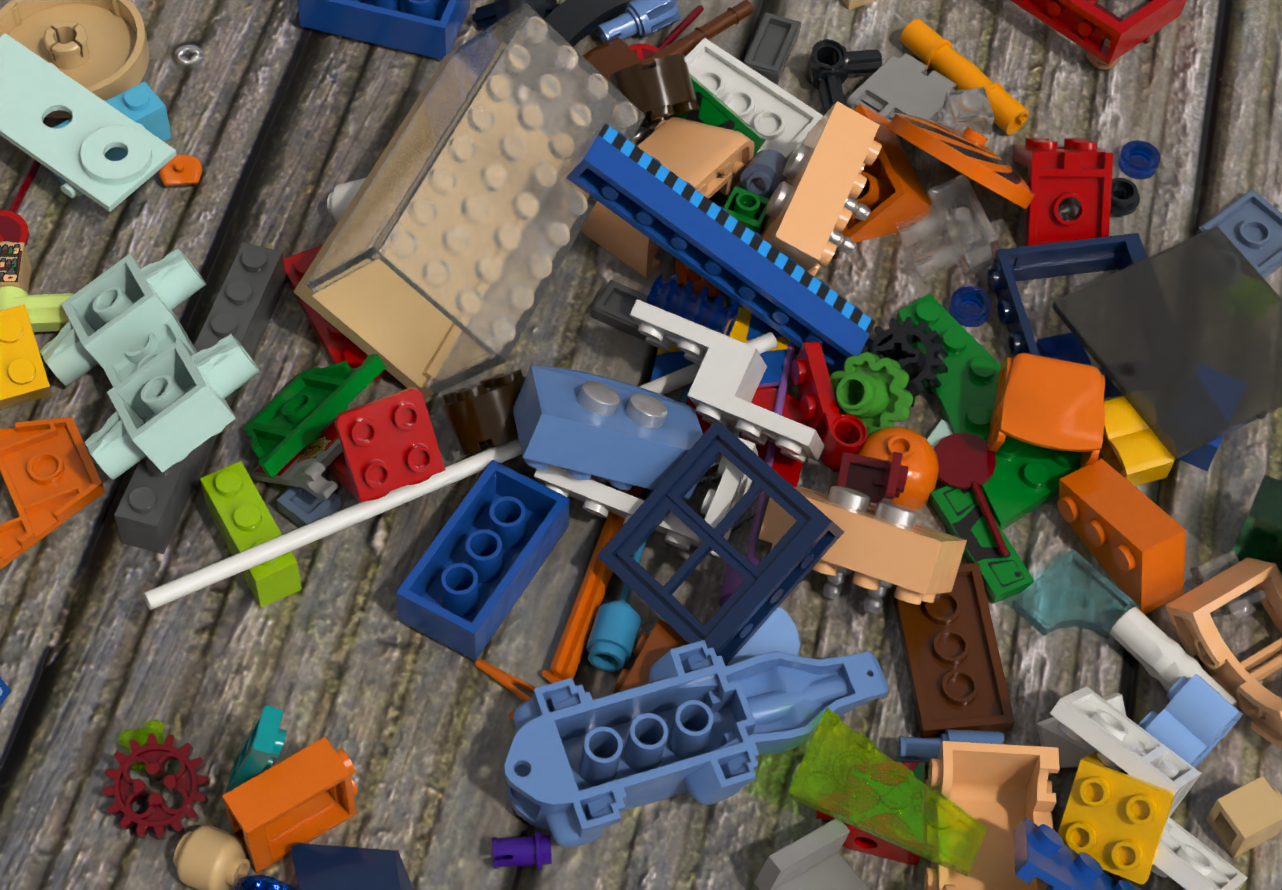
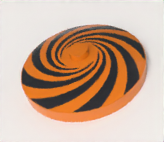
(965, 154)

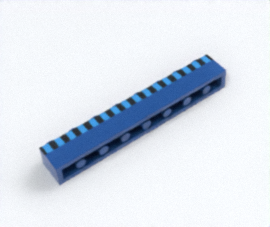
(719, 247)

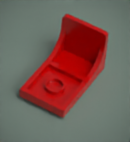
(386, 445)

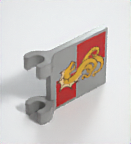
(308, 465)

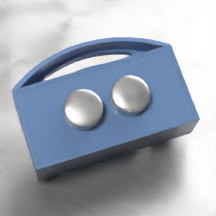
(602, 428)

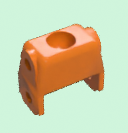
(1049, 405)

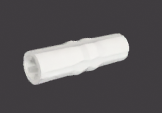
(1158, 653)

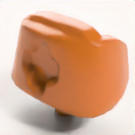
(181, 171)

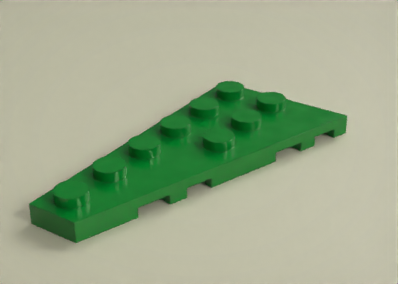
(1023, 472)

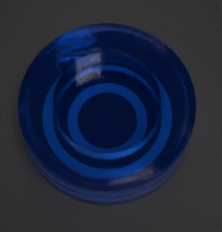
(1139, 159)
(970, 306)

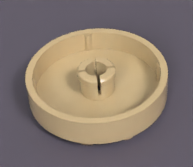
(88, 40)

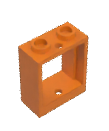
(292, 802)

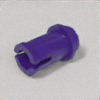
(522, 851)

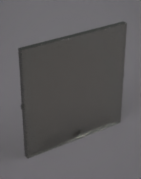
(1185, 339)

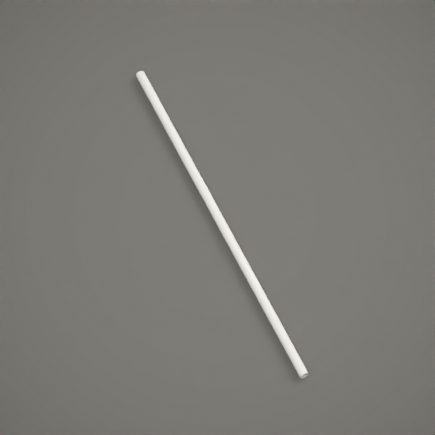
(367, 509)

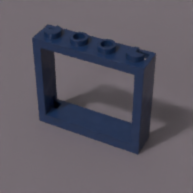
(1054, 261)

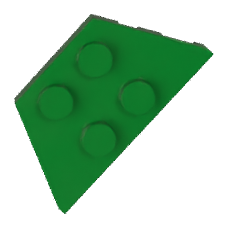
(305, 409)

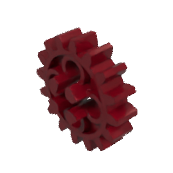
(158, 814)

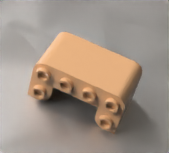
(999, 790)

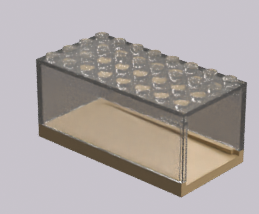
(468, 207)

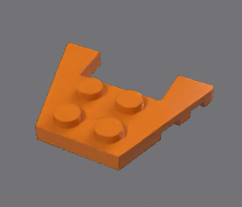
(46, 479)

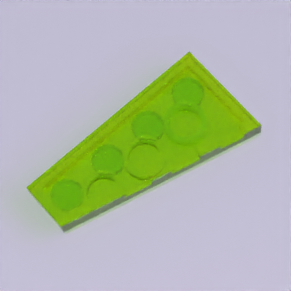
(872, 792)

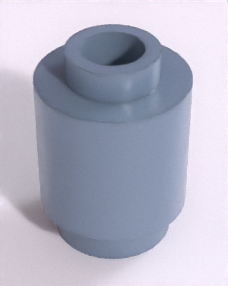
(764, 173)

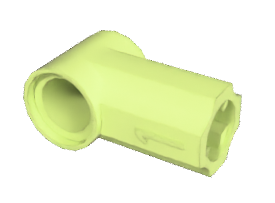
(43, 309)

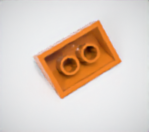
(890, 188)

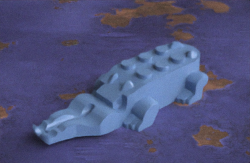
(679, 734)

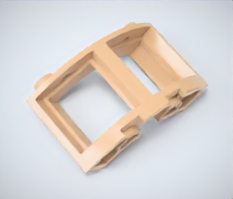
(1200, 637)

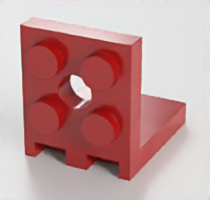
(1063, 172)

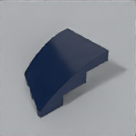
(348, 868)

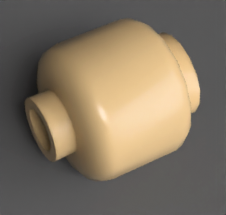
(211, 859)

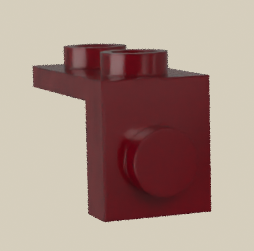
(872, 476)

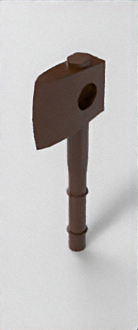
(617, 55)

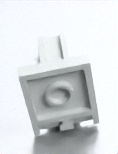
(603, 499)

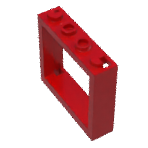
(1091, 26)

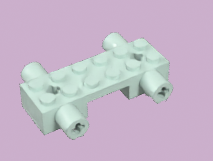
(162, 387)

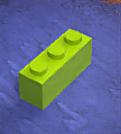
(248, 523)

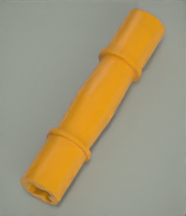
(940, 56)

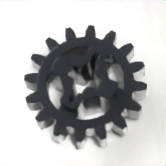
(901, 345)

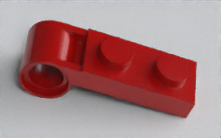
(820, 409)

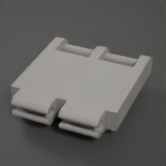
(903, 89)

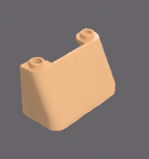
(696, 153)

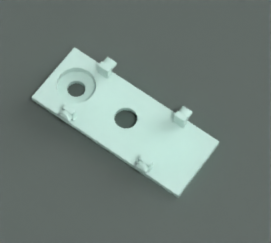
(75, 152)

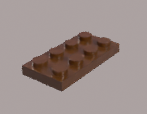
(954, 659)

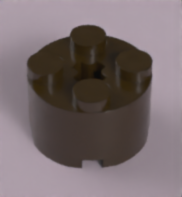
(658, 88)
(484, 412)

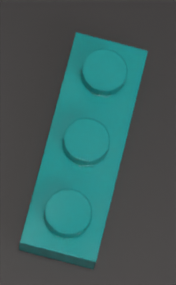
(259, 748)

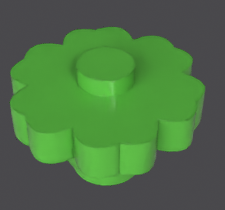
(872, 391)

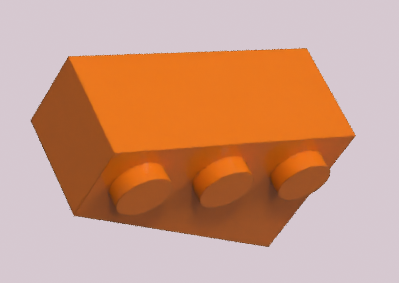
(1125, 534)

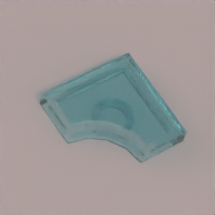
(1073, 596)

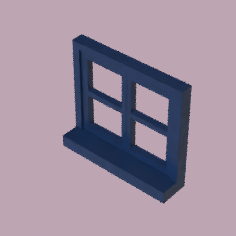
(763, 585)

